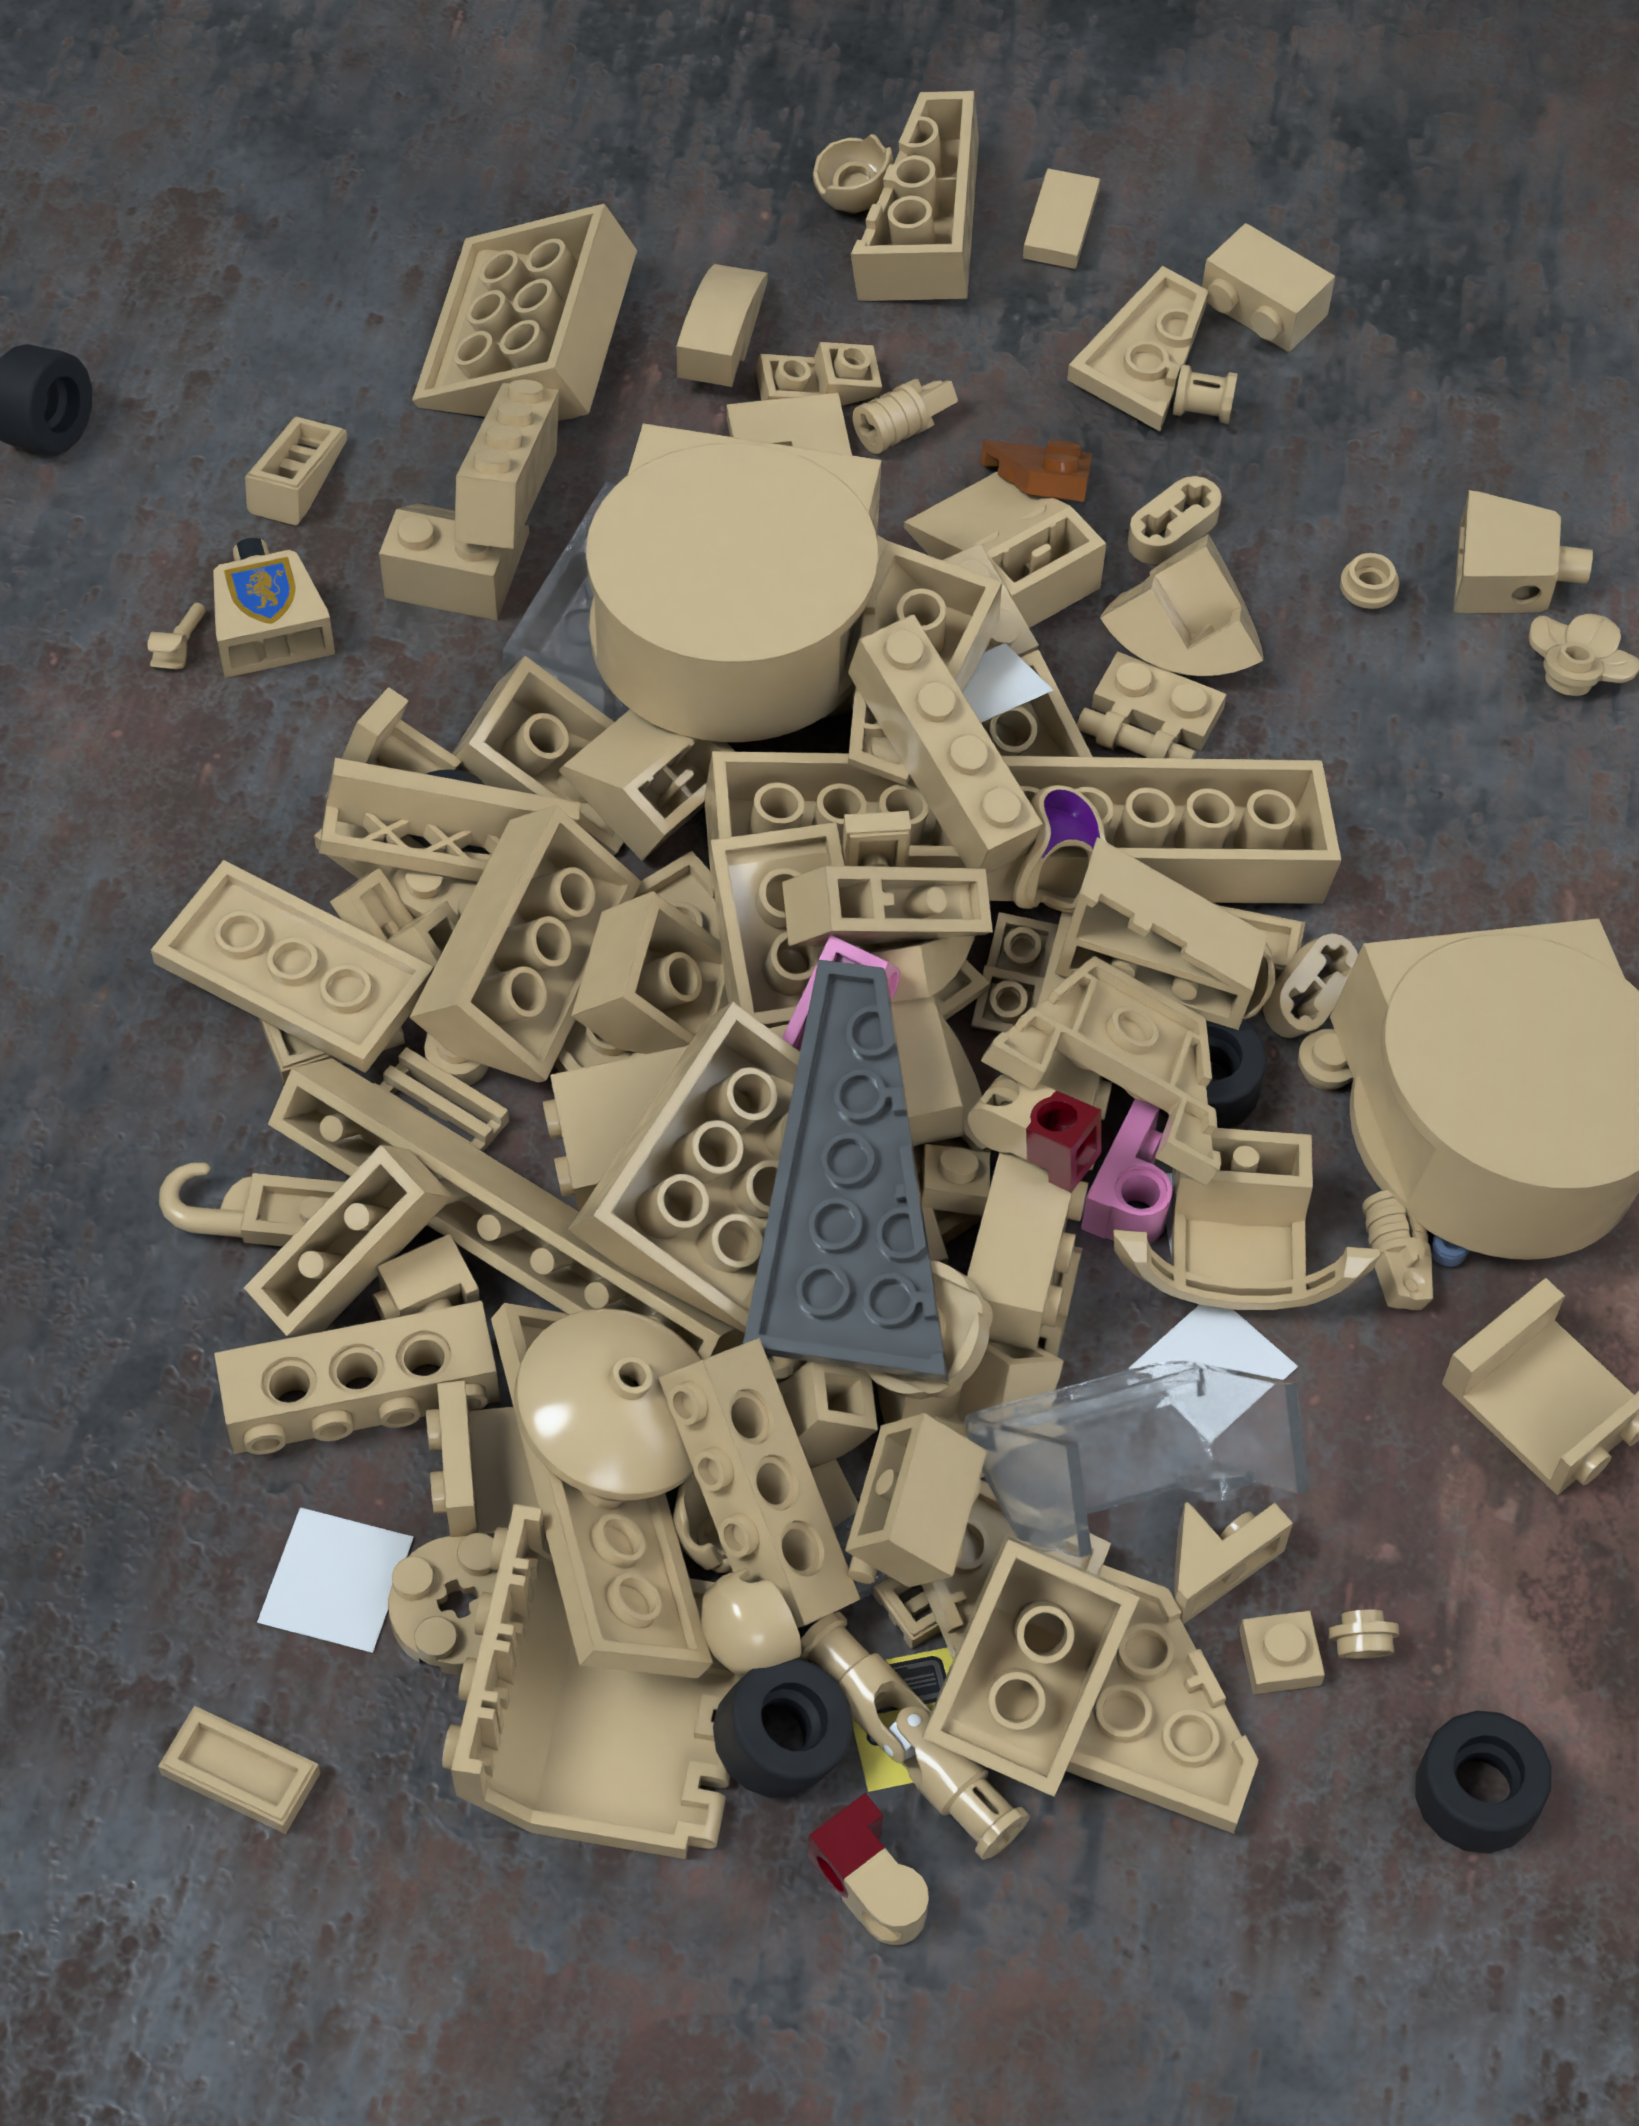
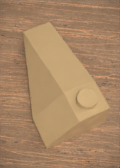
(958, 616)

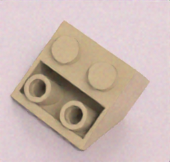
(643, 779)

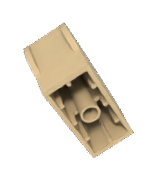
(732, 582)
(1497, 1083)

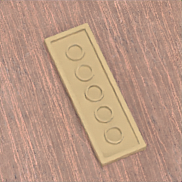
(611, 1557)

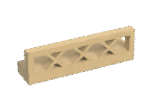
(423, 805)

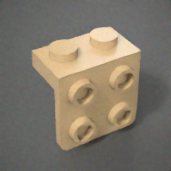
(481, 1464)

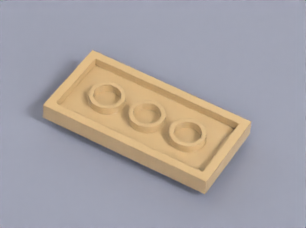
(293, 965)

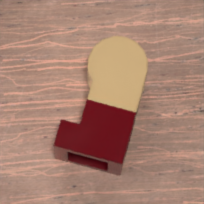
(1039, 1127)
(877, 1890)

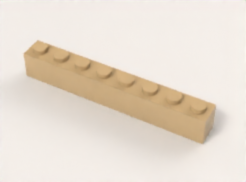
(492, 1207)
(1027, 1216)

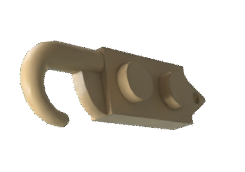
(255, 1208)

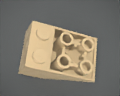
(1033, 541)

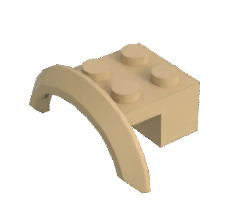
(1244, 1231)

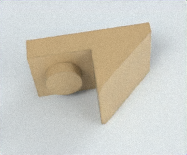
(1213, 1564)

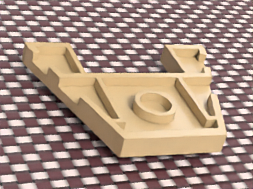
(1134, 1040)

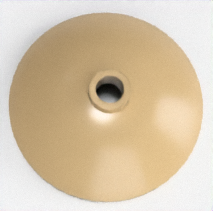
(589, 1422)

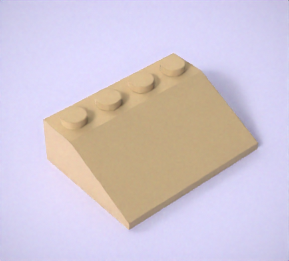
(529, 308)
(700, 1170)

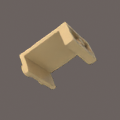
(1544, 1392)

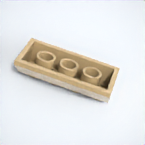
(523, 946)

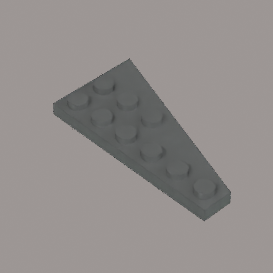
(845, 1228)

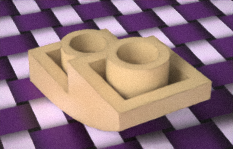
(833, 369)
(1014, 970)

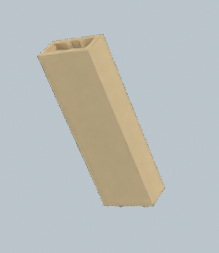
(604, 1102)

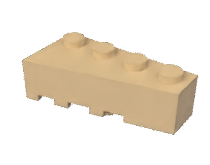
(924, 217)

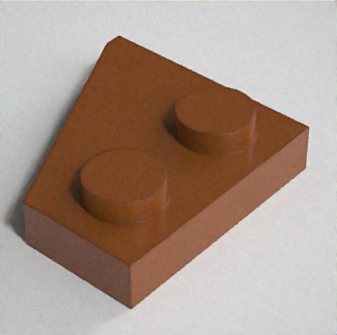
(1047, 471)

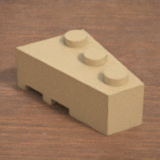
(1163, 937)

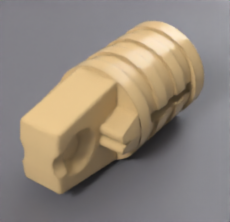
(901, 413)
(1404, 1252)

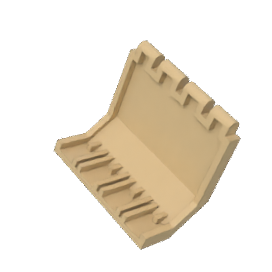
(573, 1744)

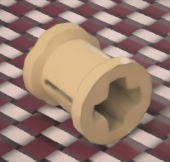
(1205, 394)

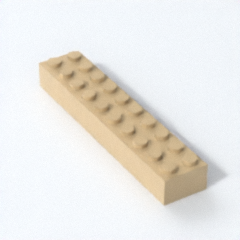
(1206, 823)

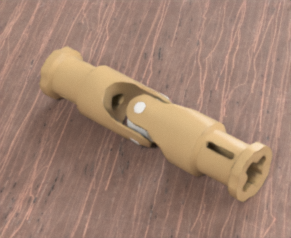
(943, 1777)

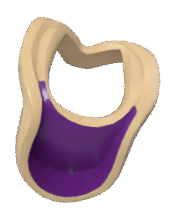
(1066, 821)

